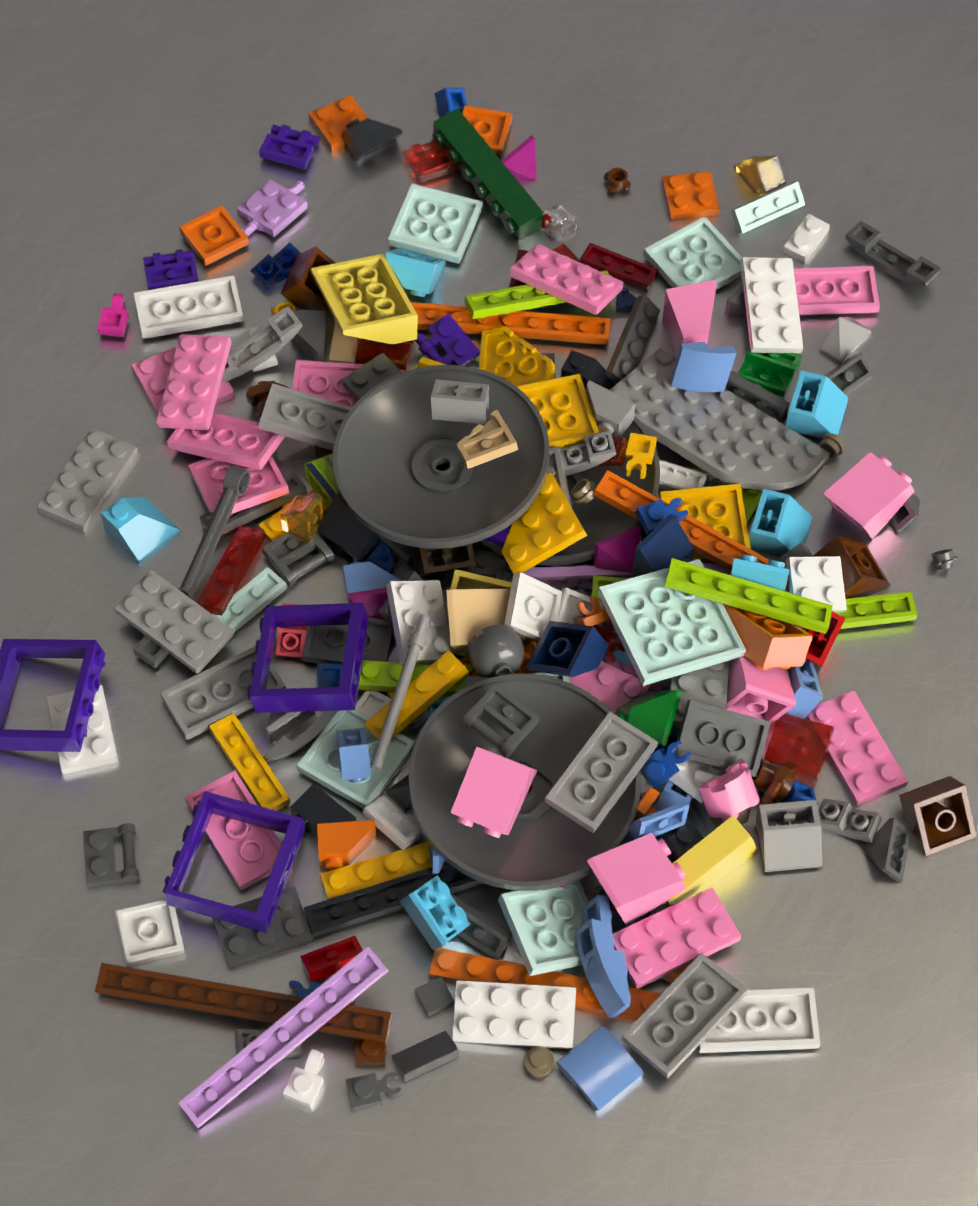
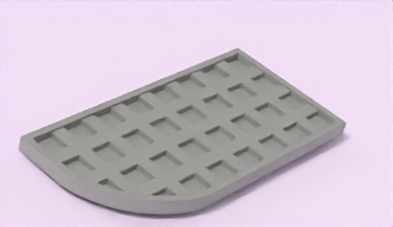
(719, 430)

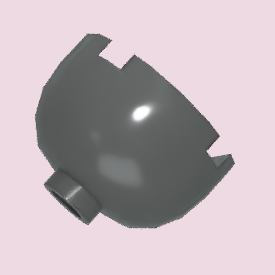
(496, 651)

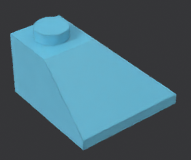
(415, 270)
(138, 526)

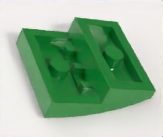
(770, 370)

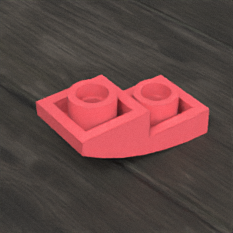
(291, 640)

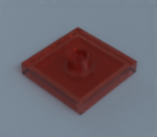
(801, 743)

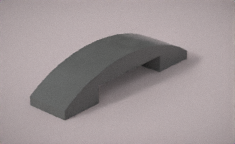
(889, 259)
(285, 747)

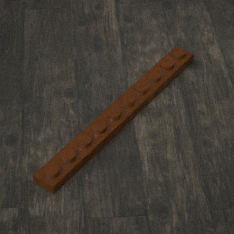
(233, 1001)

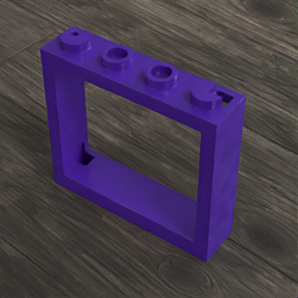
(309, 699)
(82, 703)
(210, 804)

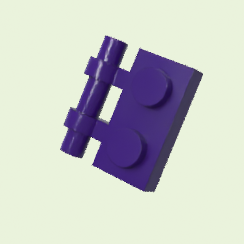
(289, 146)
(170, 269)
(451, 339)

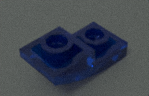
(277, 268)

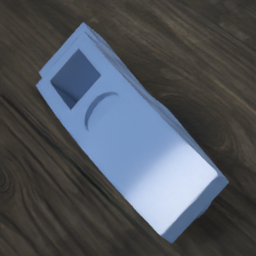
(602, 964)

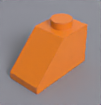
(343, 842)

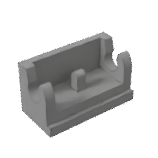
(460, 401)

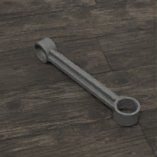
(234, 485)

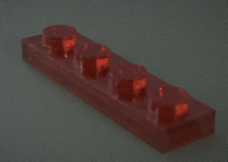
(231, 569)

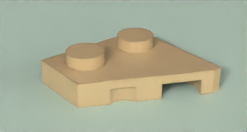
(487, 442)

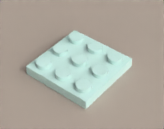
(435, 223)
(695, 256)
(324, 767)
(546, 925)

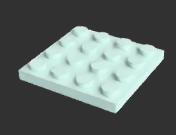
(667, 628)

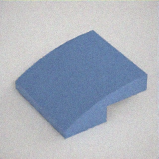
(702, 367)
(658, 822)
(600, 1067)

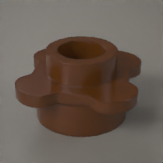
(617, 179)

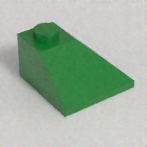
(652, 713)

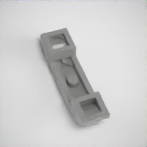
(263, 344)

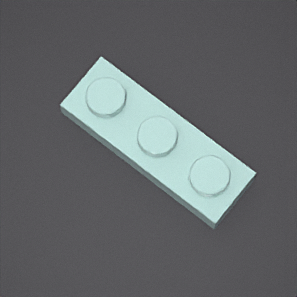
(767, 207)
(252, 599)

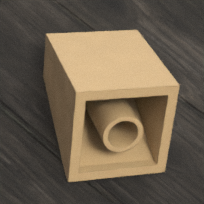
(474, 610)

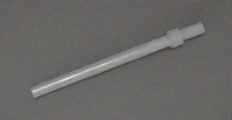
(416, 644)

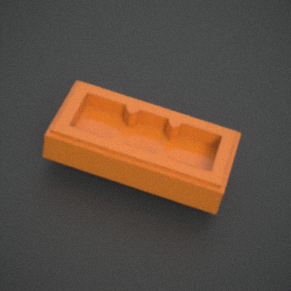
(646, 804)

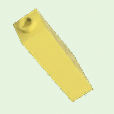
(714, 857)

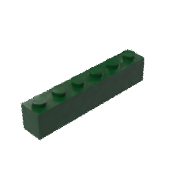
(487, 174)

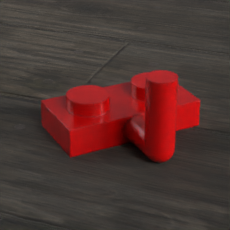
(330, 958)

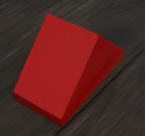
(821, 642)

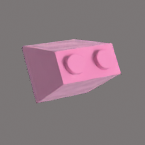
(688, 313)
(870, 493)
(758, 691)
(492, 792)
(638, 876)

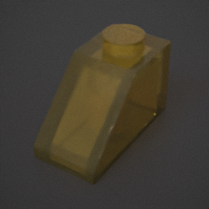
(761, 173)
(303, 516)

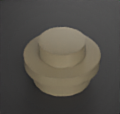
(832, 444)
(583, 491)
(538, 1061)

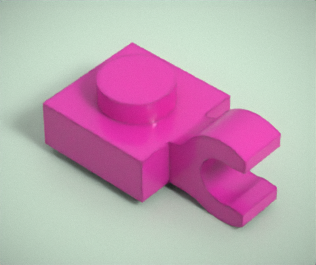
(114, 319)

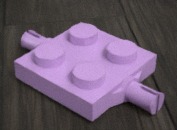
(272, 208)

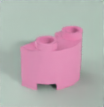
(730, 792)

